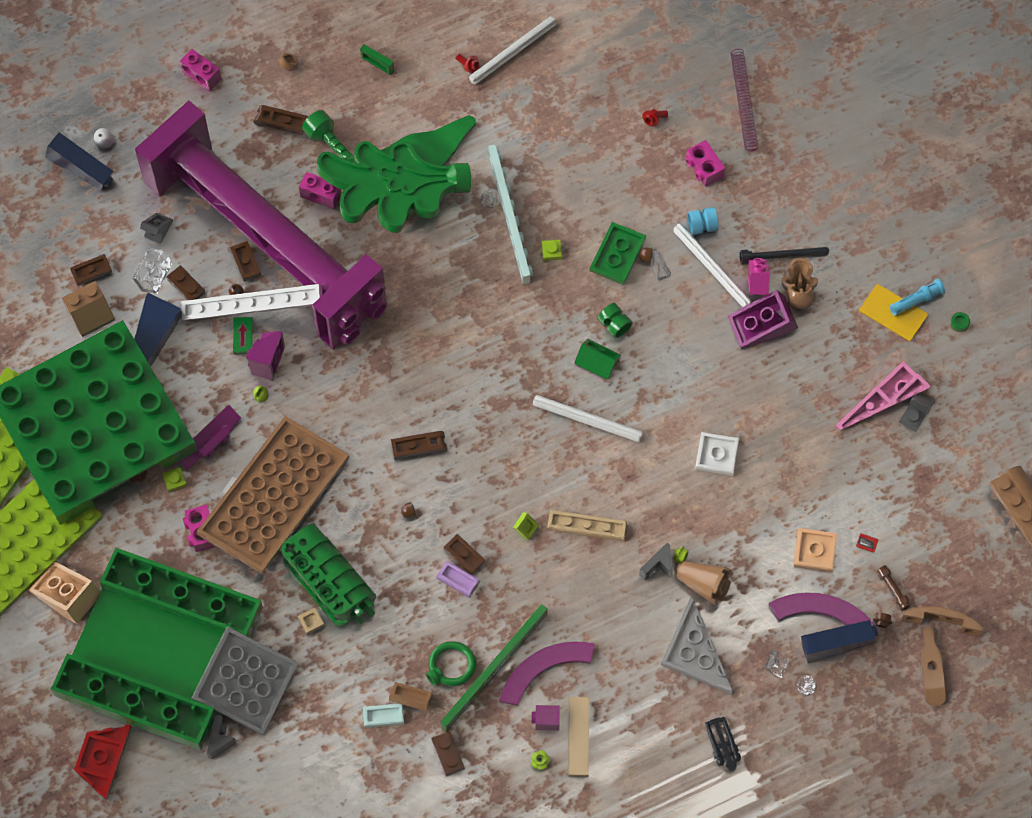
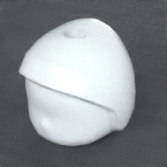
(103, 138)

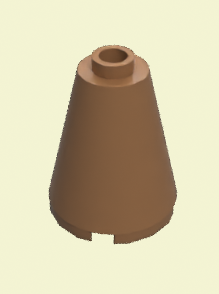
(706, 580)

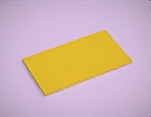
(878, 309)

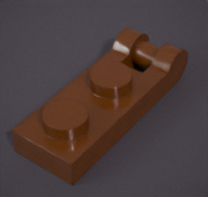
(280, 119)
(418, 445)

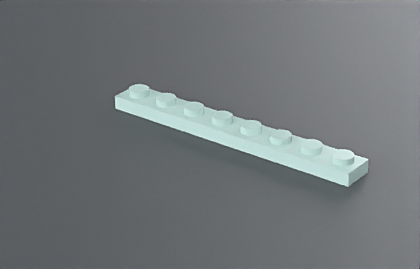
(511, 220)

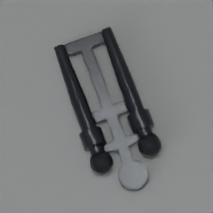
(730, 765)

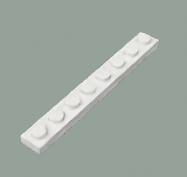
(250, 302)

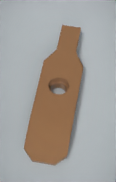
(934, 679)

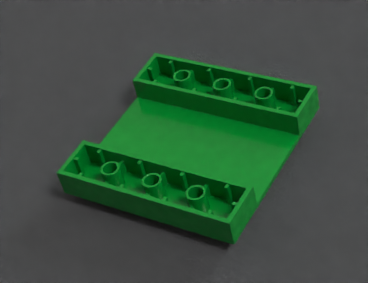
(92, 420)
(152, 646)

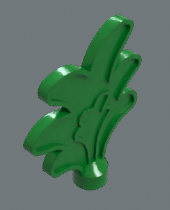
(392, 182)

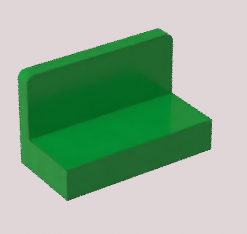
(597, 358)

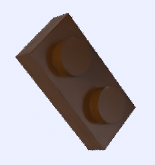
(245, 261)
(91, 270)
(185, 284)
(464, 554)
(448, 753)

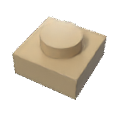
(310, 621)

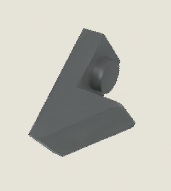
(156, 227)
(916, 411)
(661, 559)
(217, 742)

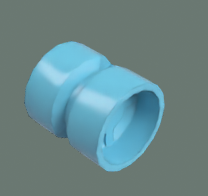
(702, 221)

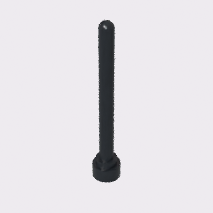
(746, 255)

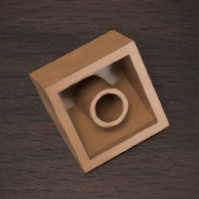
(88, 308)

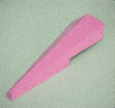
(896, 387)

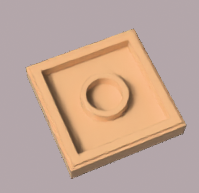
(815, 550)

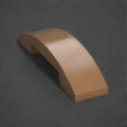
(967, 624)

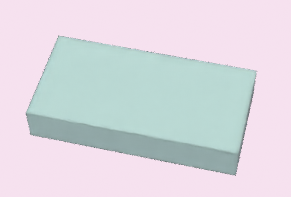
(383, 715)

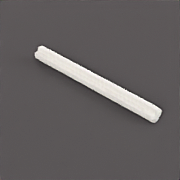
(512, 50)
(712, 265)
(587, 418)

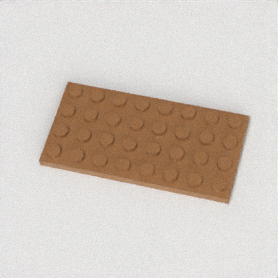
(273, 494)

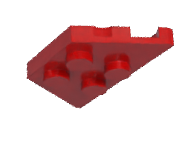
(101, 757)

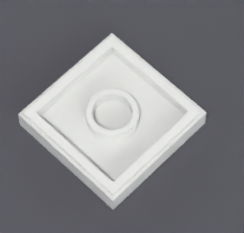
(717, 454)

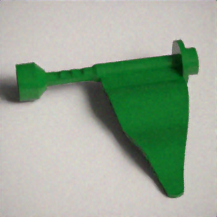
(431, 146)

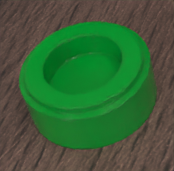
(960, 322)

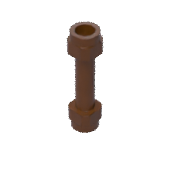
(902, 601)

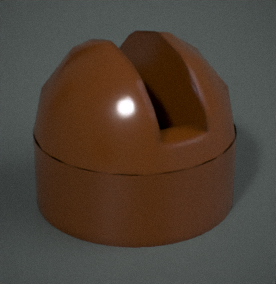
(646, 255)
(232, 292)
(408, 510)

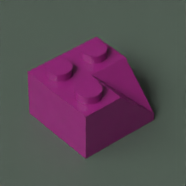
(266, 355)

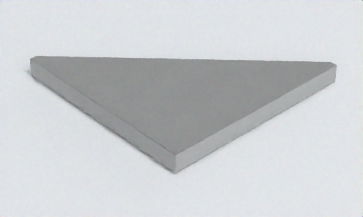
(693, 652)

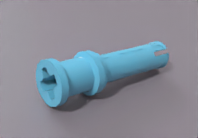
(925, 294)

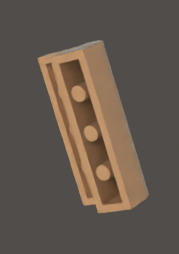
(1015, 494)

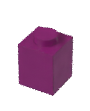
(546, 717)

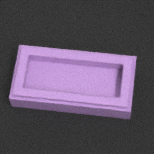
(458, 579)

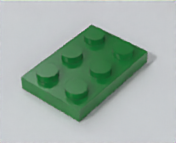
(617, 253)

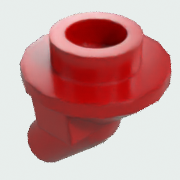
(470, 65)
(651, 117)

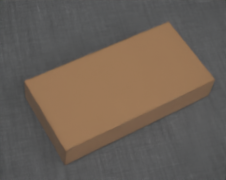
(410, 696)

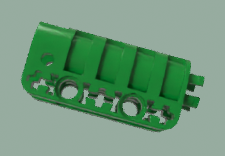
(329, 572)

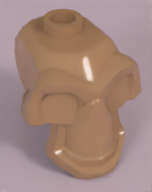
(799, 284)

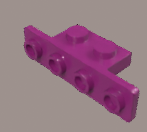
(213, 433)

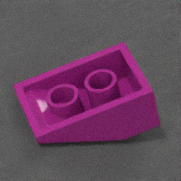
(763, 320)

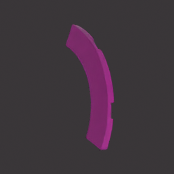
(818, 604)
(541, 661)

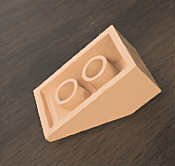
(66, 592)

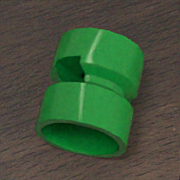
(613, 319)

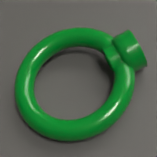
(435, 675)

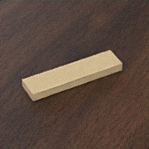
(587, 525)
(579, 736)

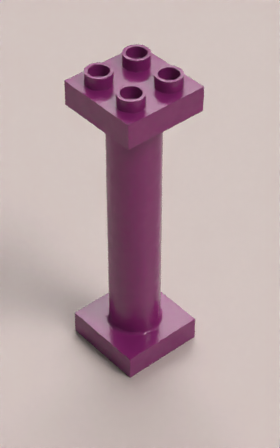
(183, 151)

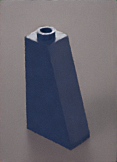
(78, 162)
(155, 326)
(838, 640)

